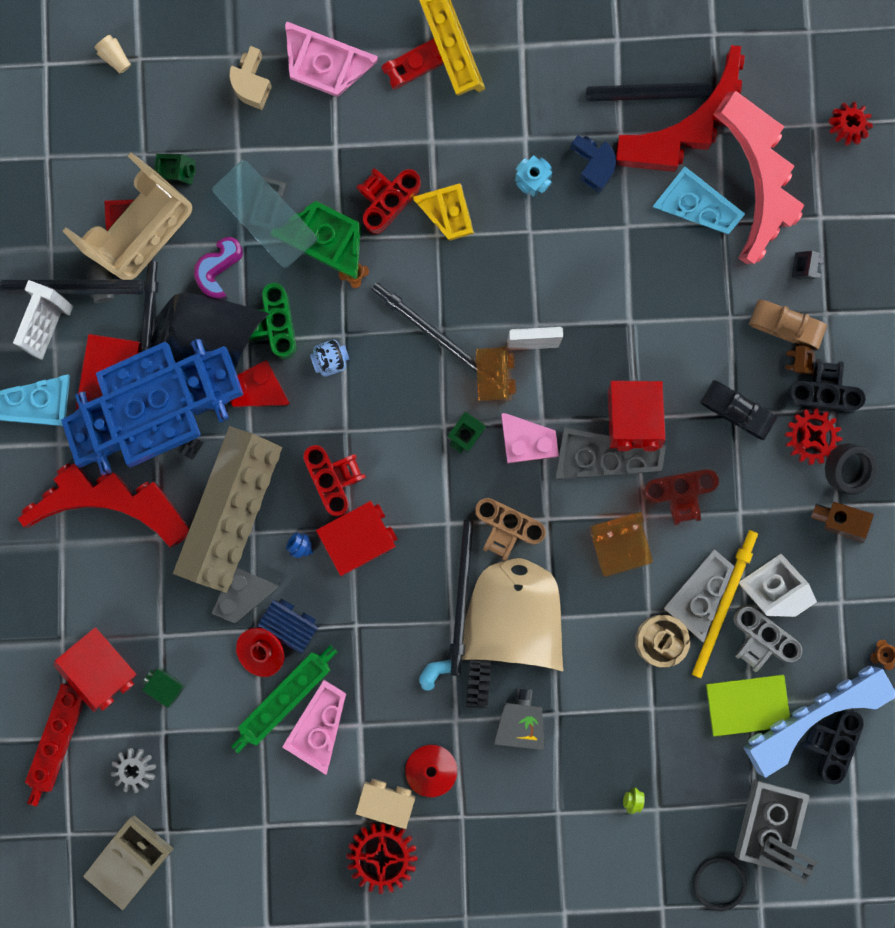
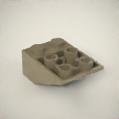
(128, 862)

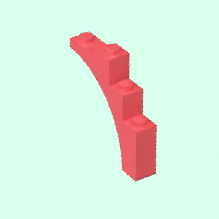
(770, 171)

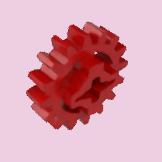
(805, 429)

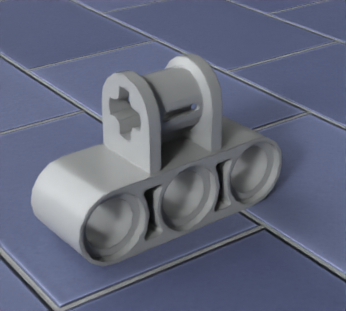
(758, 646)

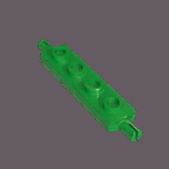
(284, 699)

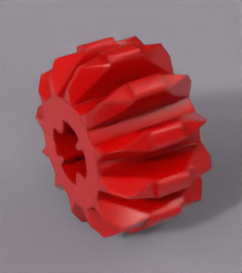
(843, 116)

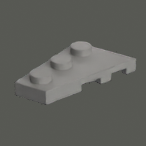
(700, 595)

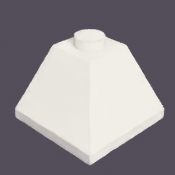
(779, 589)

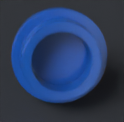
(299, 545)

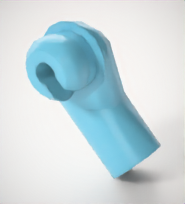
(431, 673)

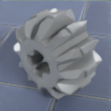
(132, 760)

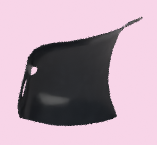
(208, 319)

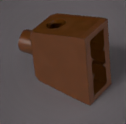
(856, 521)

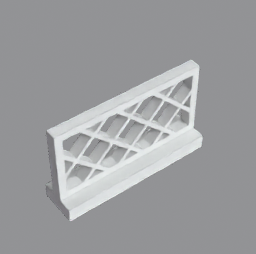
(40, 319)

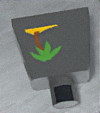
(521, 723)

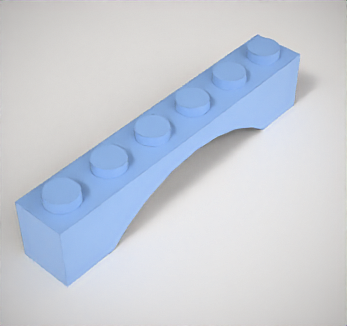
(774, 748)

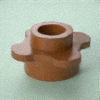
(362, 272)
(877, 656)

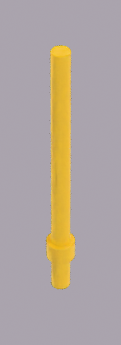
(743, 557)

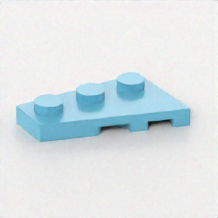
(698, 202)
(37, 402)

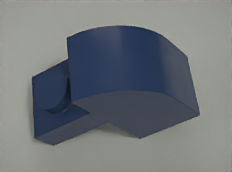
(601, 162)

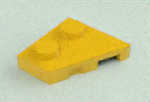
(447, 211)

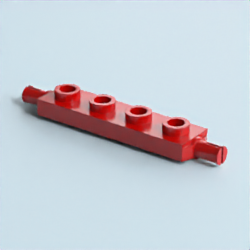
(54, 742)

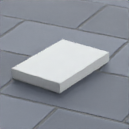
(534, 338)

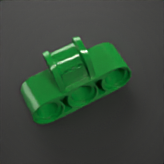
(268, 330)

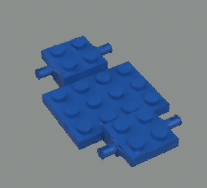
(150, 405)

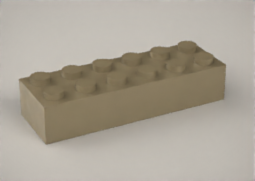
(227, 509)

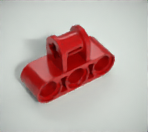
(378, 189)
(340, 474)

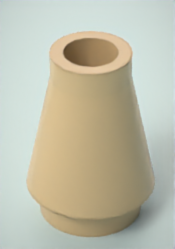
(112, 53)

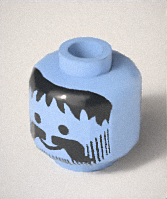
(329, 358)

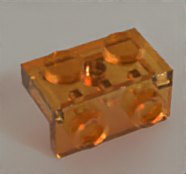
(494, 374)

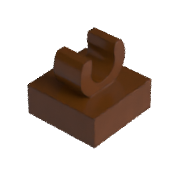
(803, 360)

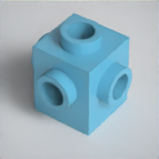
(532, 184)

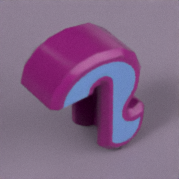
(213, 264)

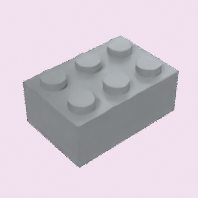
(775, 813)

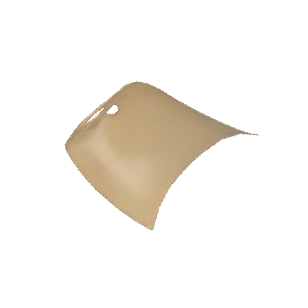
(514, 623)

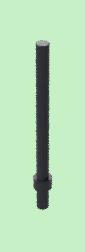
(151, 288)
(395, 302)
(457, 649)

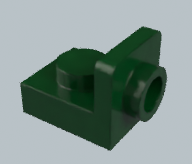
(175, 167)

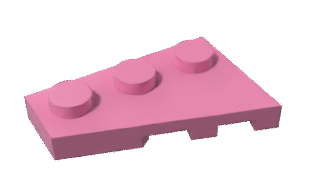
(317, 728)

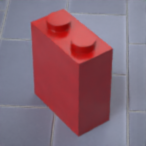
(636, 415)
(357, 538)
(95, 670)

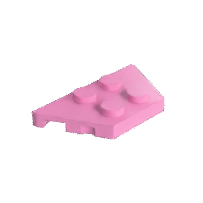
(324, 61)

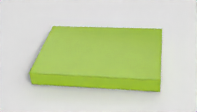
(747, 704)

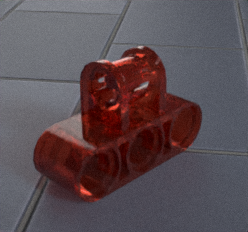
(682, 502)

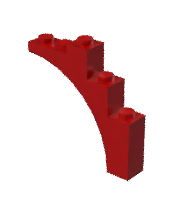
(662, 148)
(111, 492)

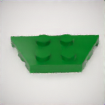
(336, 238)

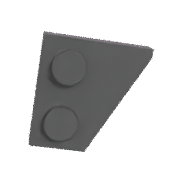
(242, 596)

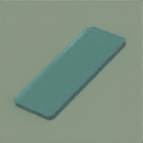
(264, 214)

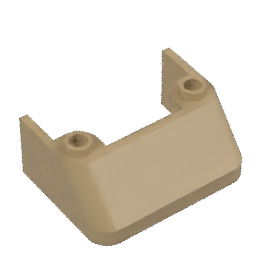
(140, 229)

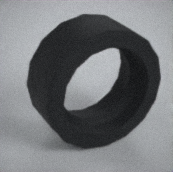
(866, 472)

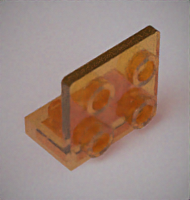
(621, 544)

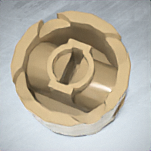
(662, 641)

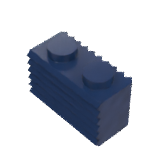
(289, 626)

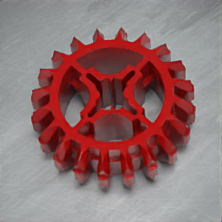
(369, 857)

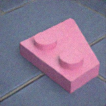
(527, 440)

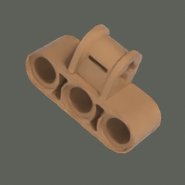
(788, 324)
(503, 535)

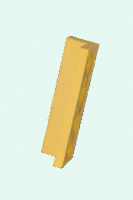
(452, 45)

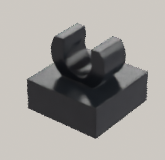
(806, 265)

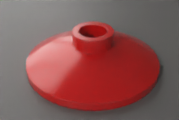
(252, 655)
(427, 757)

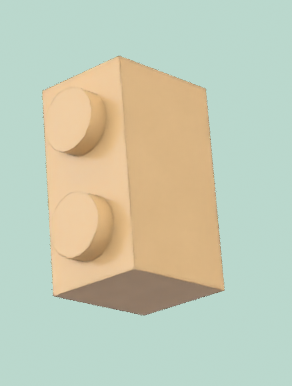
(385, 803)

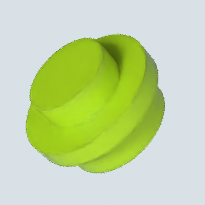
(633, 801)

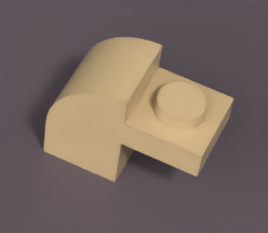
(248, 86)

